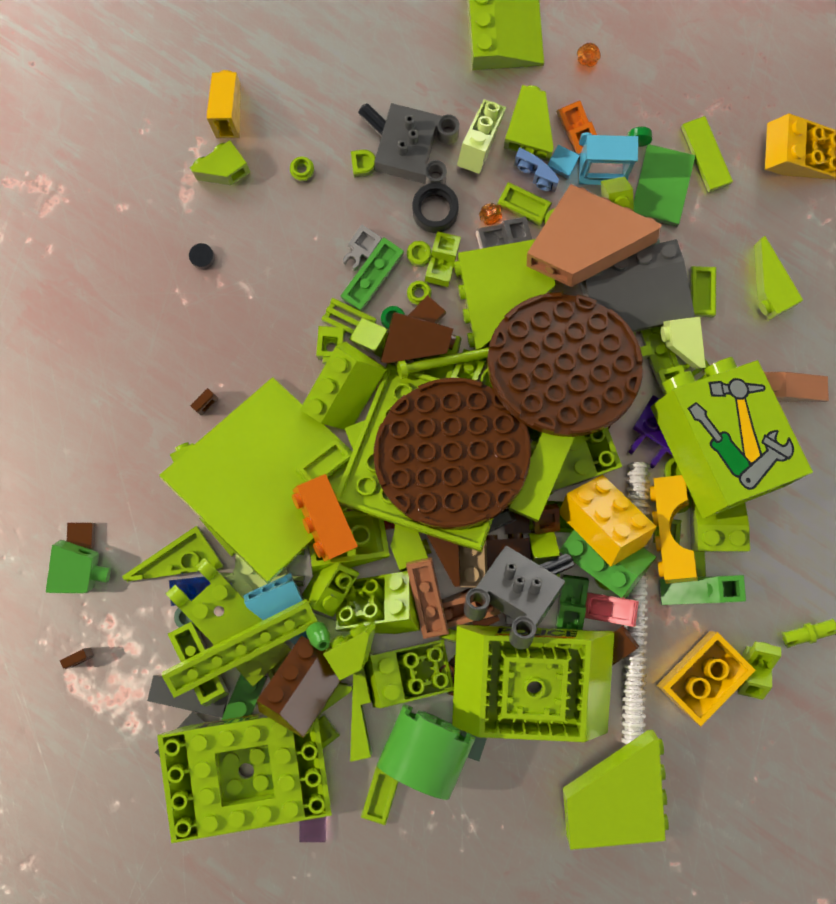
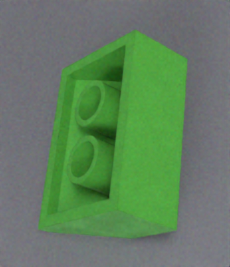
(620, 577)

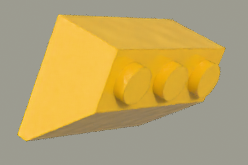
(706, 677)

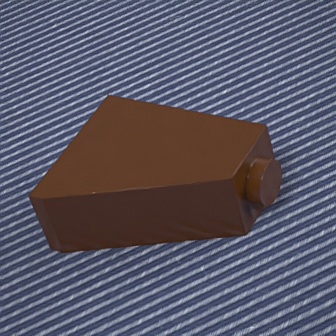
(415, 339)

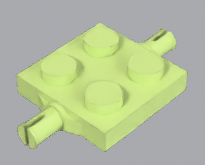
(245, 579)

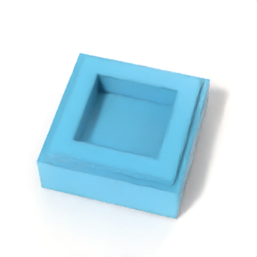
(563, 161)

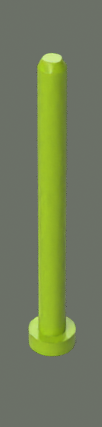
(404, 368)

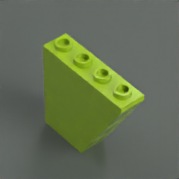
(495, 283)
(619, 798)

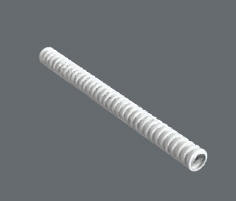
(634, 665)

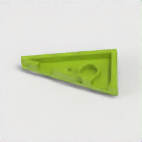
(177, 558)

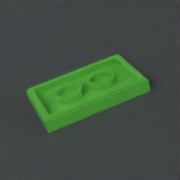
(663, 184)

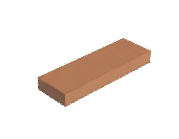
(427, 598)

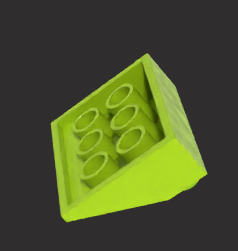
(505, 34)

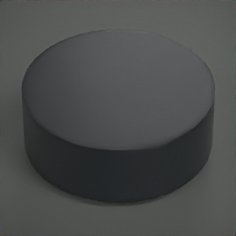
(201, 256)

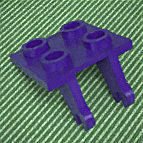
(648, 426)

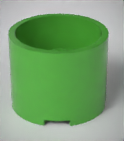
(425, 753)

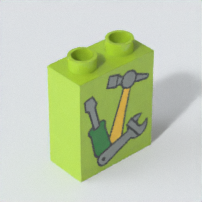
(729, 435)

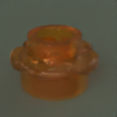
(588, 48)
(490, 213)

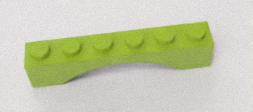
(405, 542)

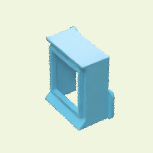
(606, 150)

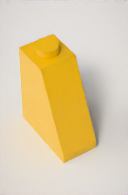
(224, 104)

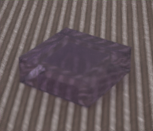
(312, 830)

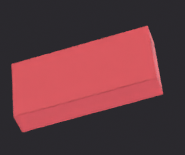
(611, 609)

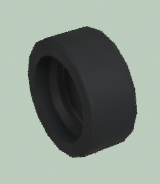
(435, 189)

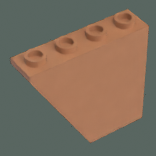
(588, 237)

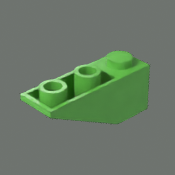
(705, 590)

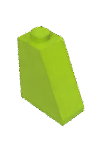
(531, 124)

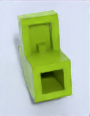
(762, 658)

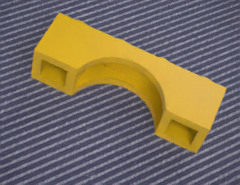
(677, 562)

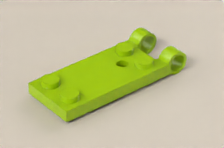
(233, 621)

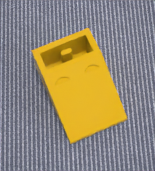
(800, 148)

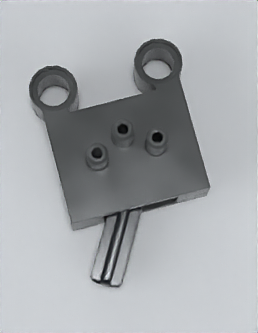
(408, 141)
(520, 591)

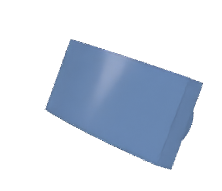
(544, 176)

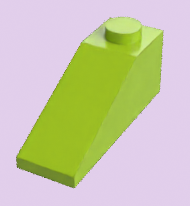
(774, 286)

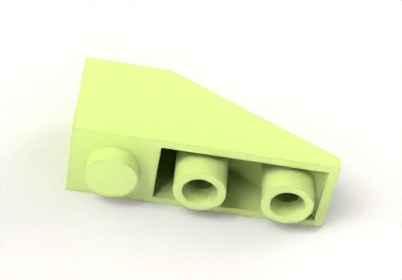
(480, 136)

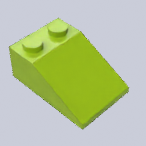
(720, 532)
(369, 536)

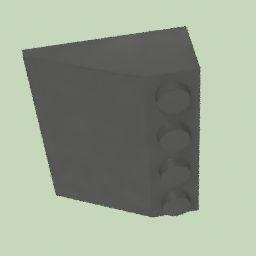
(645, 287)

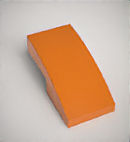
(575, 123)

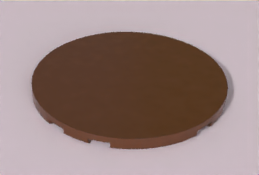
(565, 364)
(451, 454)

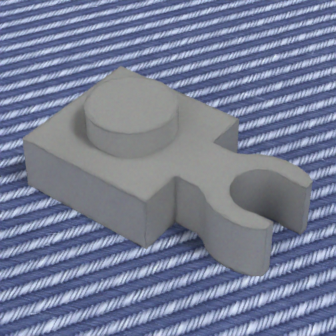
(362, 245)

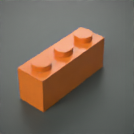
(323, 518)

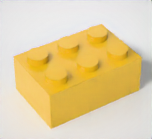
(606, 520)

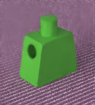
(74, 569)

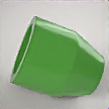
(318, 635)

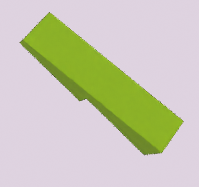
(359, 734)

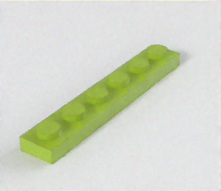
(239, 648)

